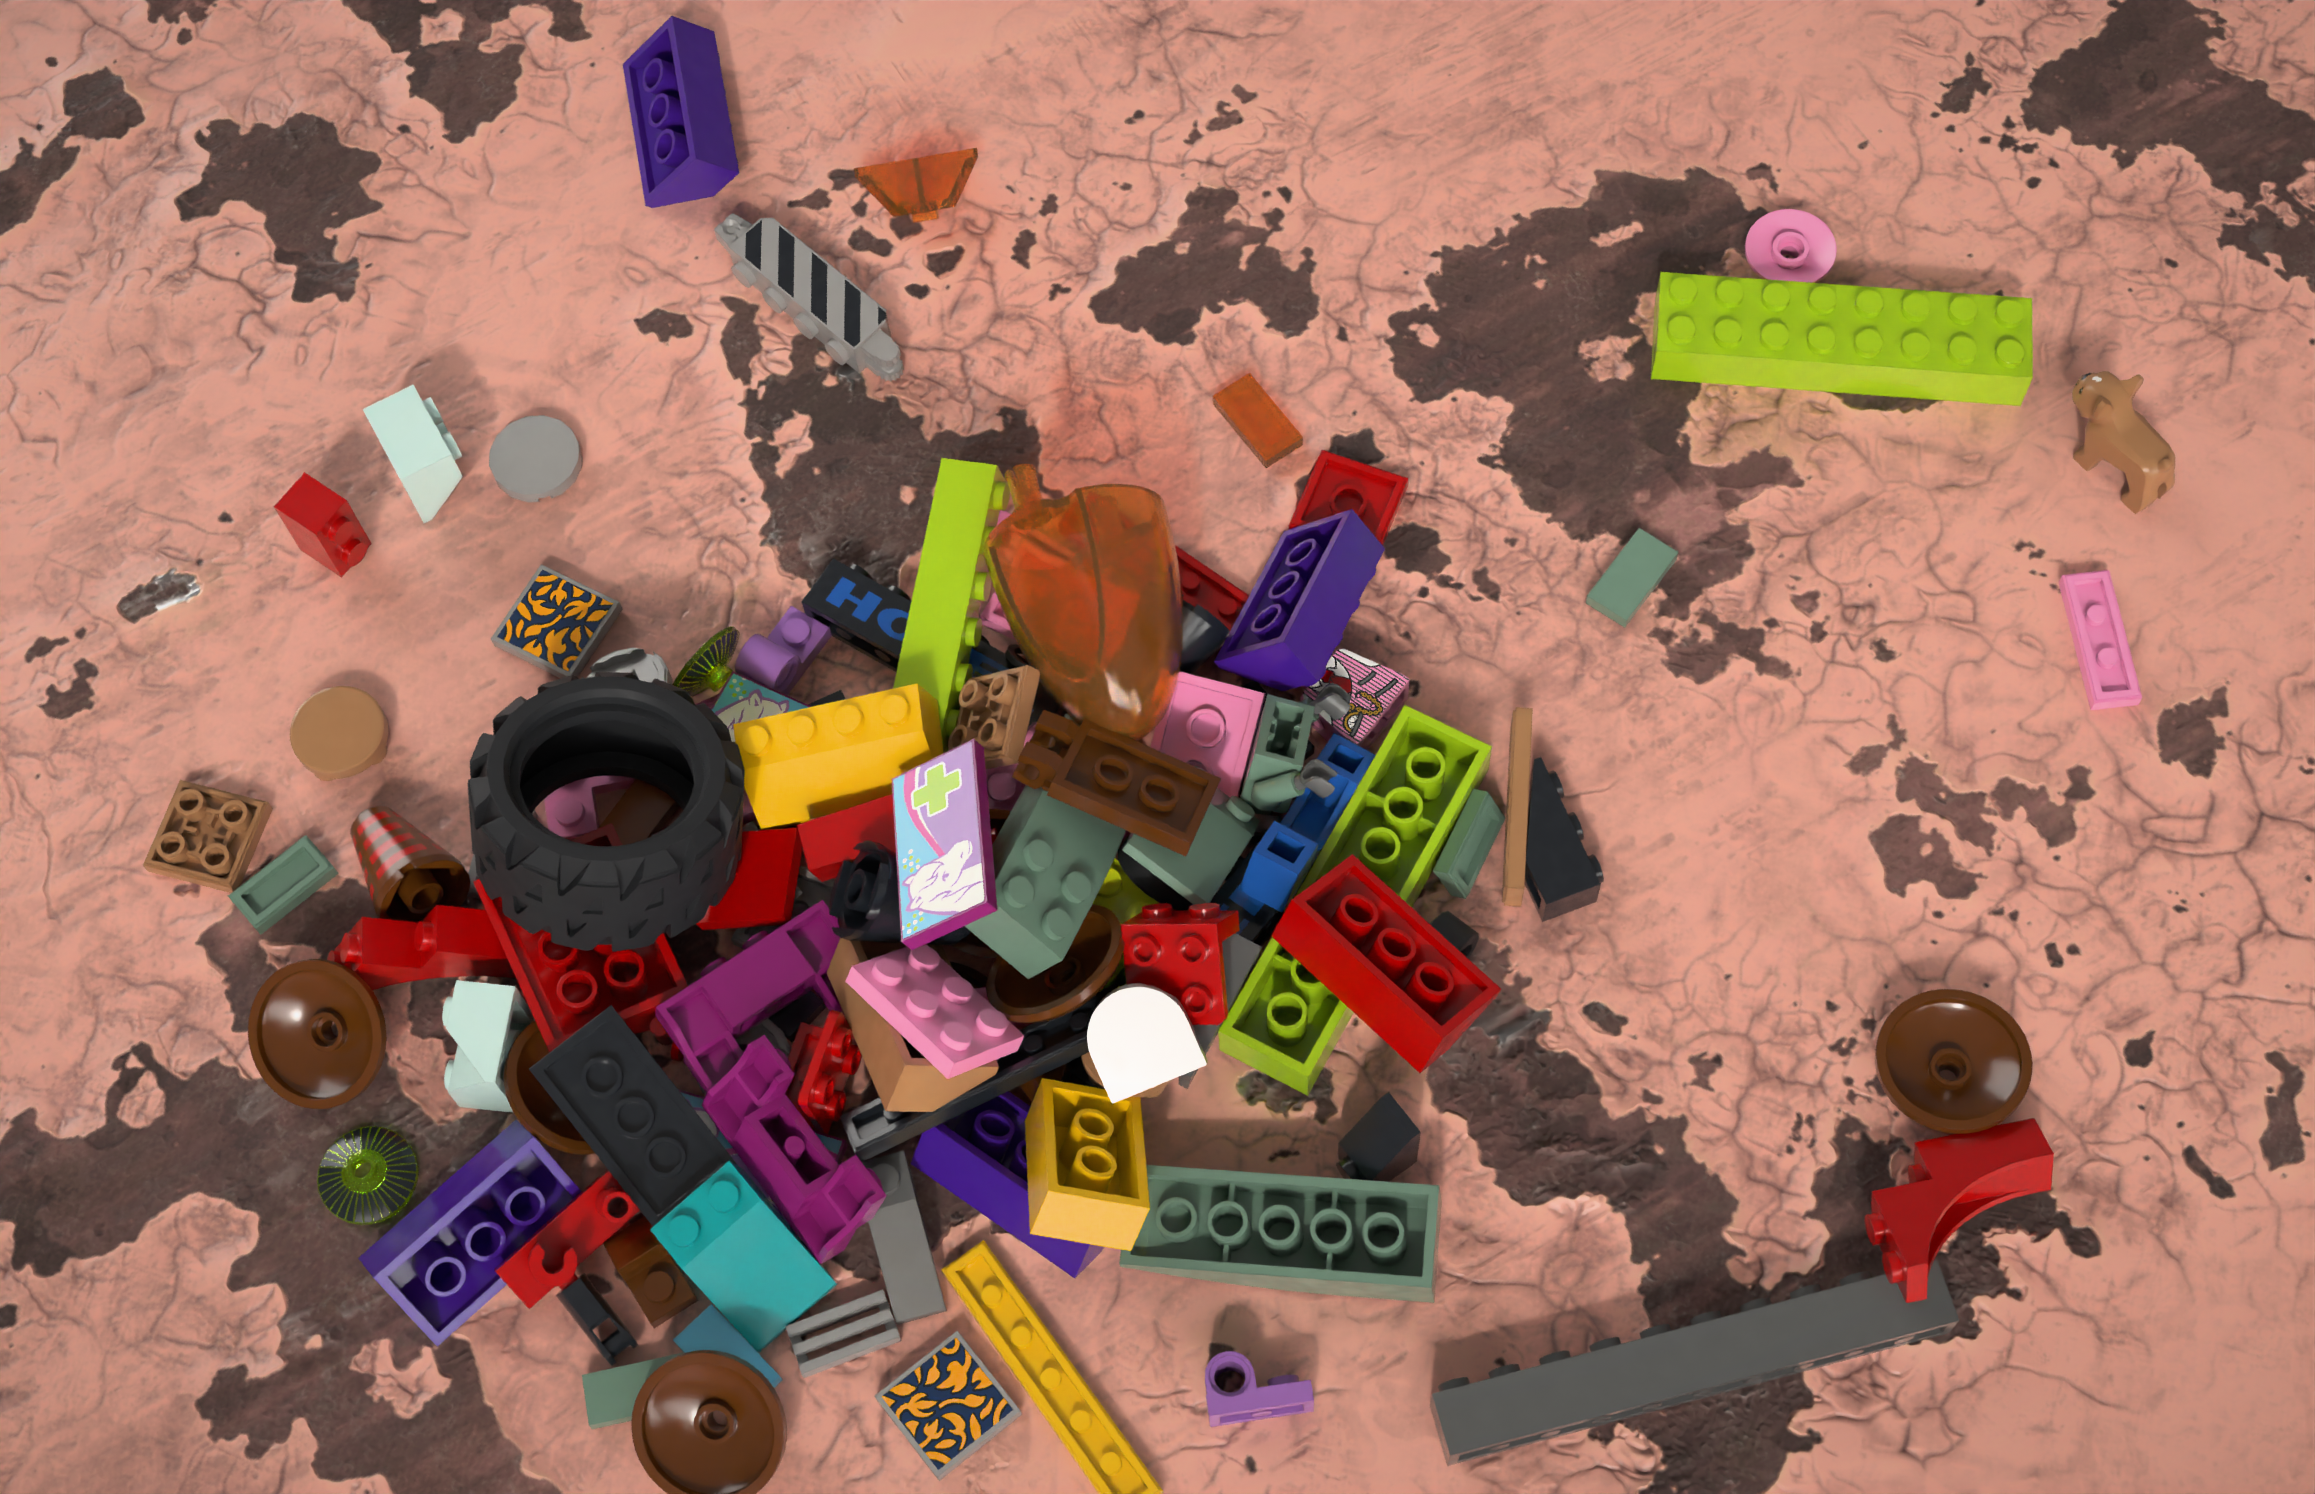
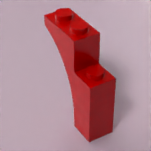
(832, 837)
(443, 945)
(1948, 1186)

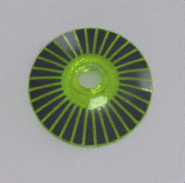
(709, 664)
(382, 1190)

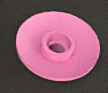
(1792, 234)

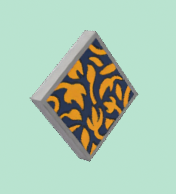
(556, 623)
(948, 1405)

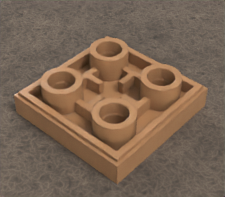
(997, 713)
(208, 836)

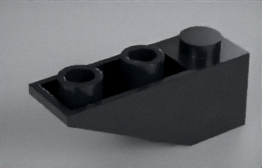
(1557, 866)

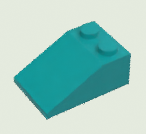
(743, 1256)

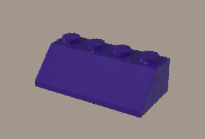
(680, 115)
(1302, 602)
(985, 1165)
(446, 1249)

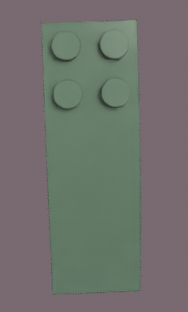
(1046, 879)
(1291, 1232)

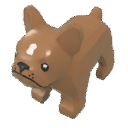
(2123, 438)

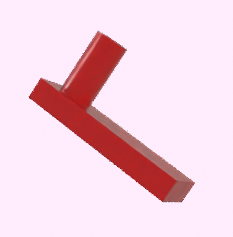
(581, 1224)

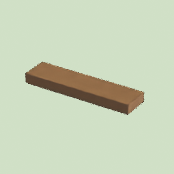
(1517, 807)

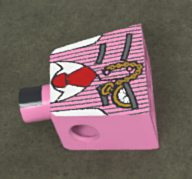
(1375, 698)

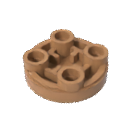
(339, 733)

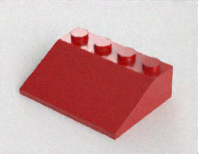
(574, 985)

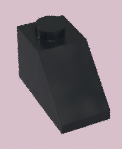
(1379, 1143)

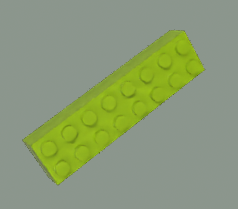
(1842, 338)
(1397, 829)

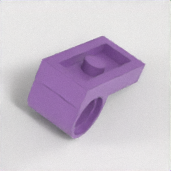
(785, 653)
(1281, 1397)

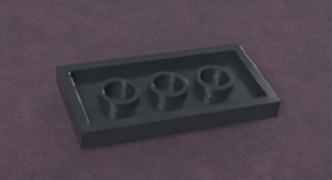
(631, 1114)

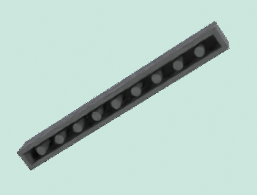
(1684, 1363)

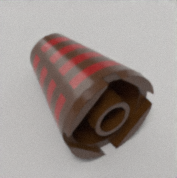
(405, 867)

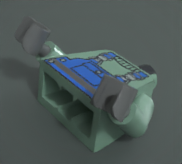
(1280, 751)

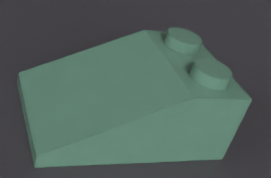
(1212, 855)

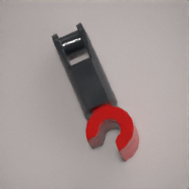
(582, 1301)

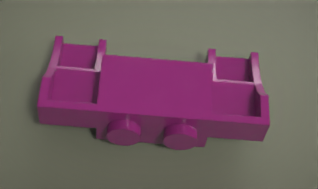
(749, 990)
(787, 1157)

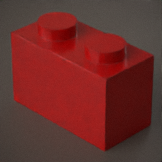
(323, 525)

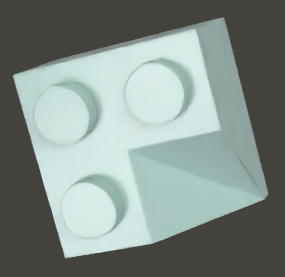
(417, 448)
(484, 1025)

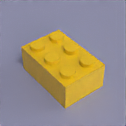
(1086, 1166)

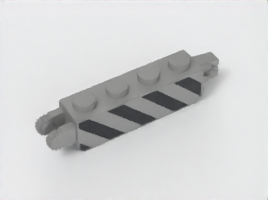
(812, 293)

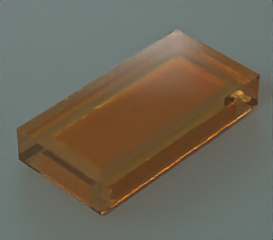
(1257, 420)

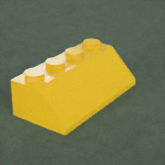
(835, 753)

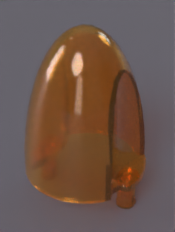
(1093, 598)

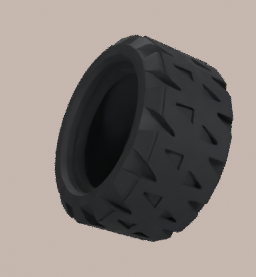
(606, 729)

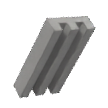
(834, 1316)

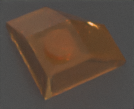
(919, 184)

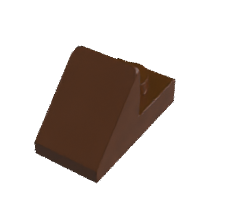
(649, 1272)

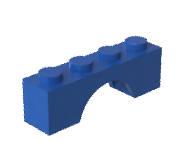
(1293, 845)

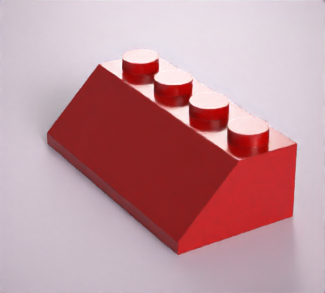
(1385, 962)

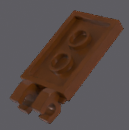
(1117, 780)

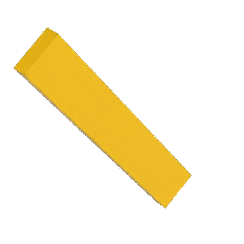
(1047, 1375)

